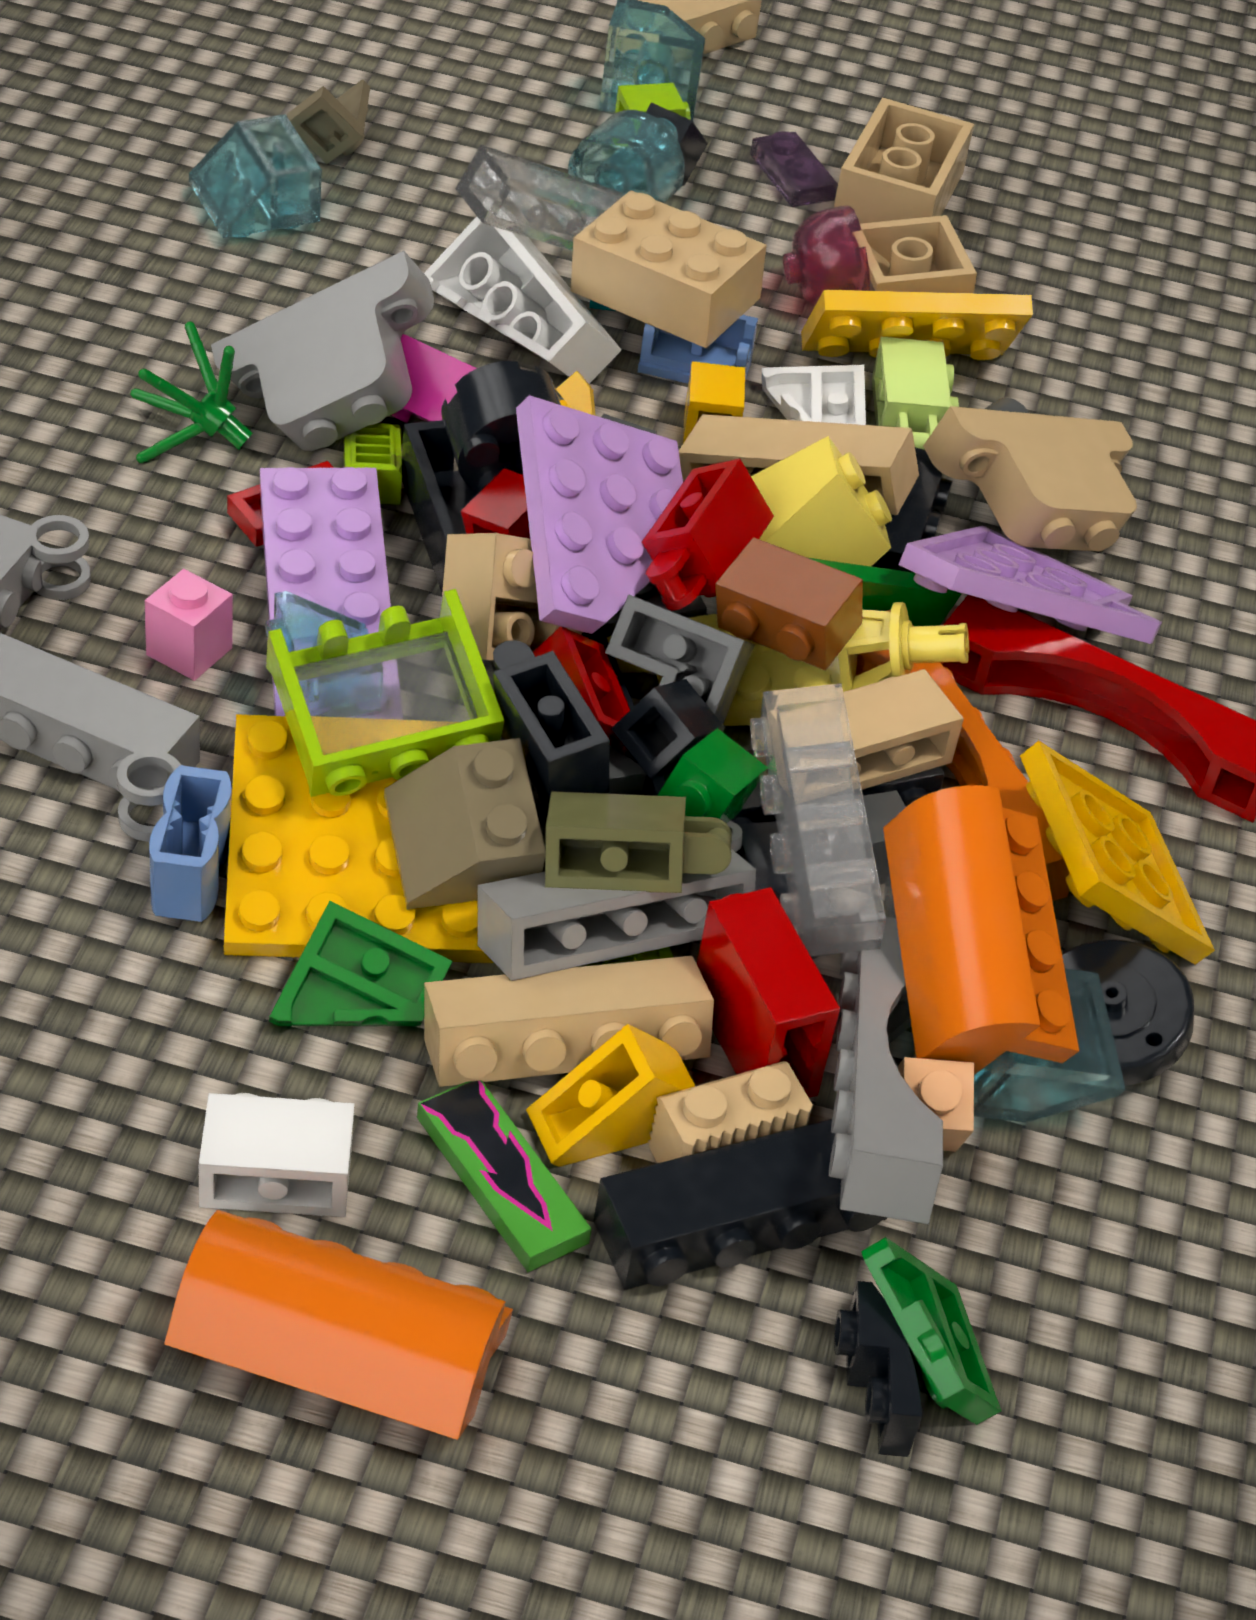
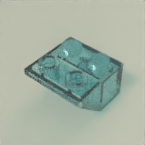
(259, 179)

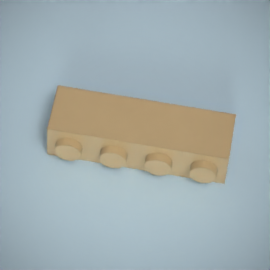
(882, 452)
(559, 1018)

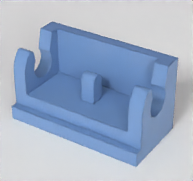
(671, 356)

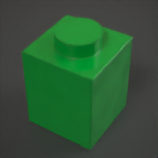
(714, 777)

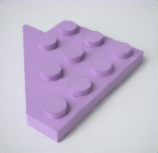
(1019, 577)

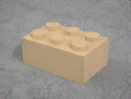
(904, 164)
(668, 268)

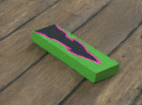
(504, 1174)

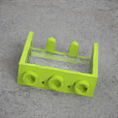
(383, 698)

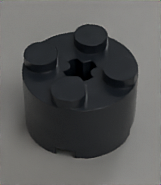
(484, 418)

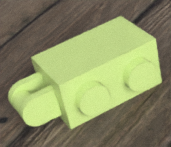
(912, 385)

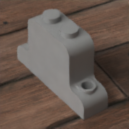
(334, 355)

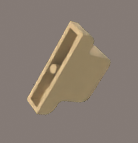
(1042, 475)

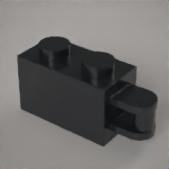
(555, 726)

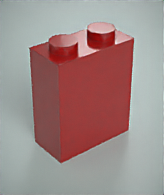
(765, 988)

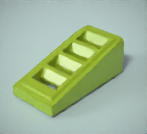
(378, 448)

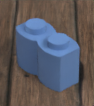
(190, 843)

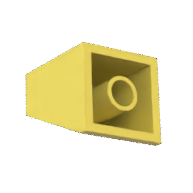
(824, 507)

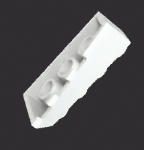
(523, 297)

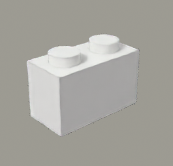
(276, 1155)

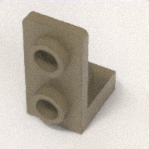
(332, 124)

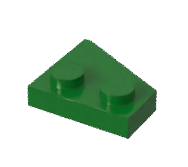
(357, 976)
(935, 1329)

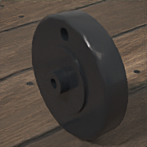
(1145, 1003)

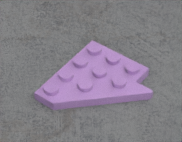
(589, 506)

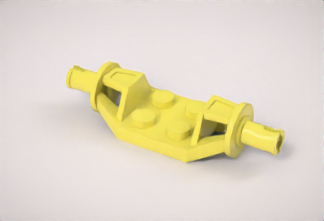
(879, 631)

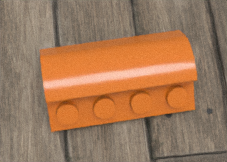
(977, 930)
(337, 1323)

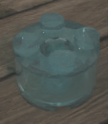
(632, 154)

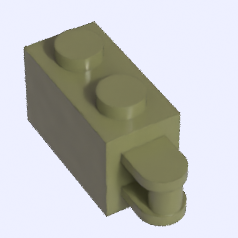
(630, 842)

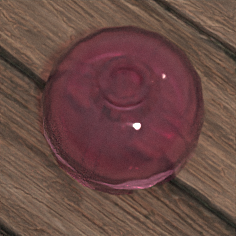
(827, 255)

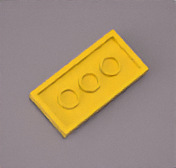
(964, 321)

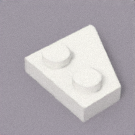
(818, 392)

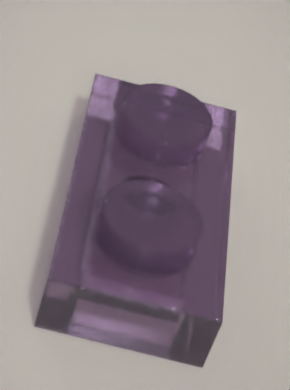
(793, 169)

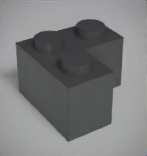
(681, 651)

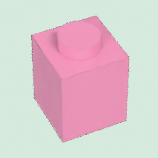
(188, 624)

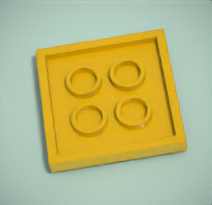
(1114, 854)

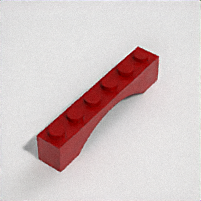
(1032, 659)

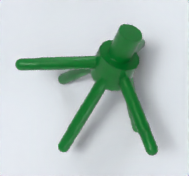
(209, 415)

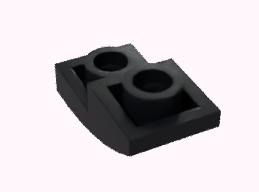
(883, 1365)

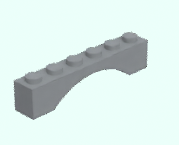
(885, 1135)

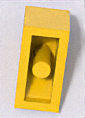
(608, 1098)

